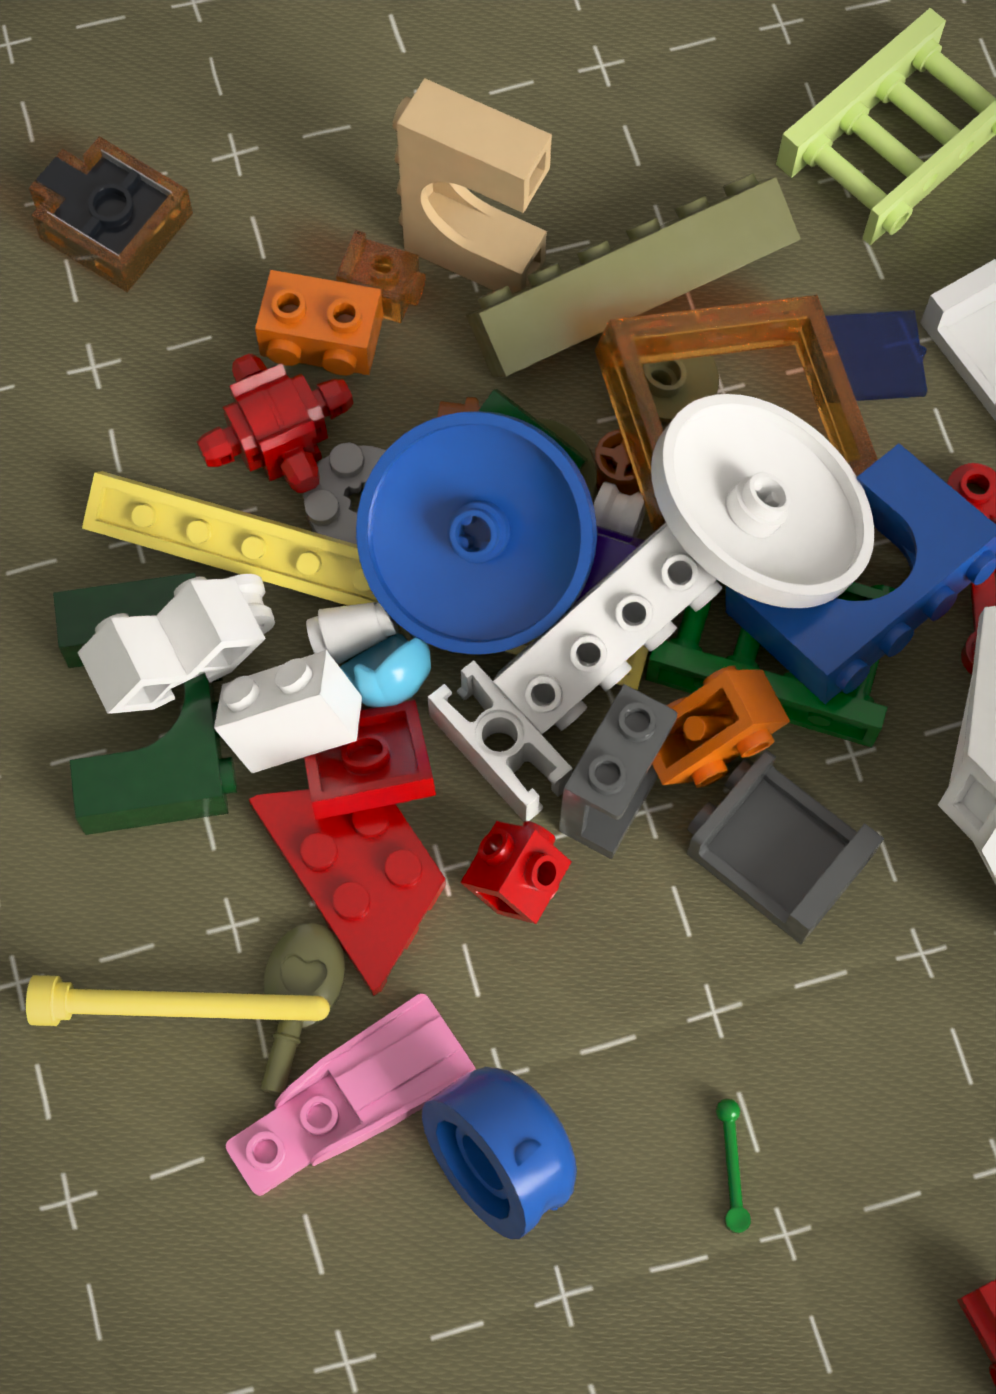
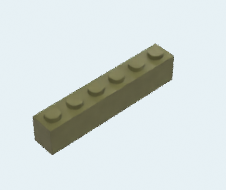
(633, 276)

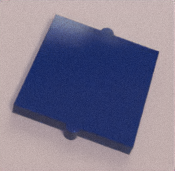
(881, 354)

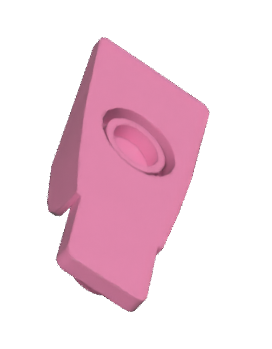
(352, 1094)

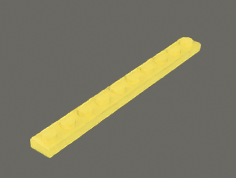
(243, 544)

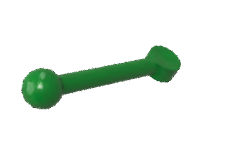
(737, 1218)

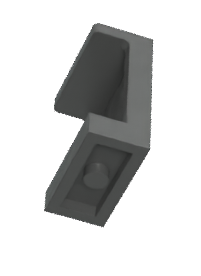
(615, 772)
(779, 847)

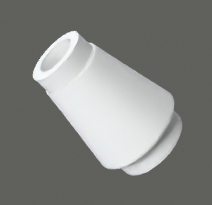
(349, 629)

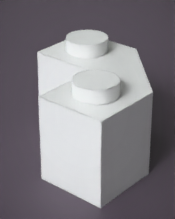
(196, 633)

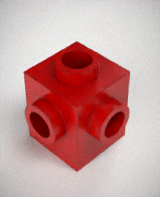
(517, 870)

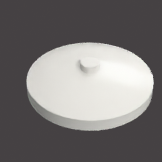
(762, 501)

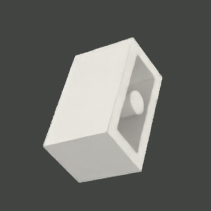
(288, 712)

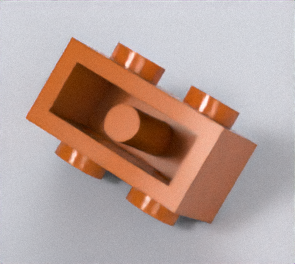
(319, 323)
(717, 724)

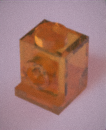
(383, 268)

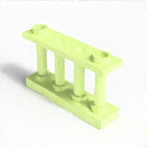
(884, 80)

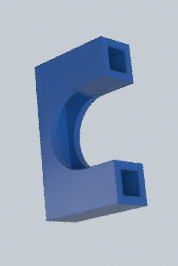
(840, 640)

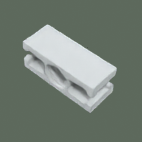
(499, 717)

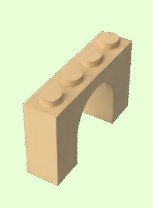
(459, 145)

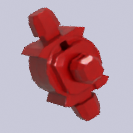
(275, 423)

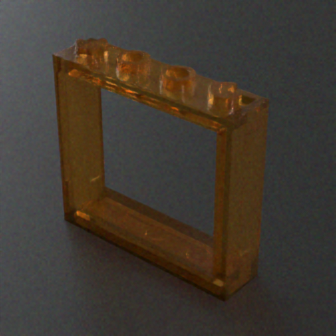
(718, 331)

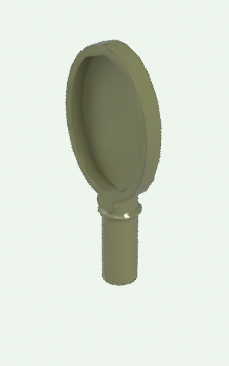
(302, 963)

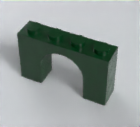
(176, 775)

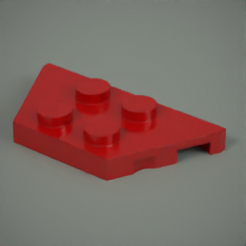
(360, 873)

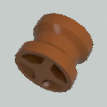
(610, 453)

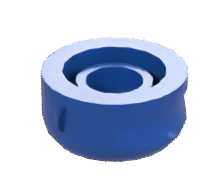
(501, 1149)

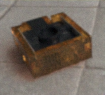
(108, 211)

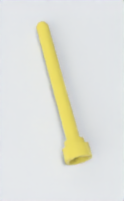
(53, 1000)

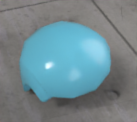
(389, 670)

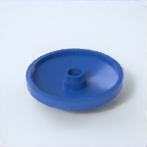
(476, 532)

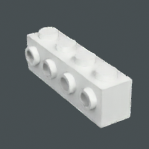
(605, 629)

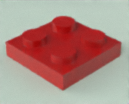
(378, 769)

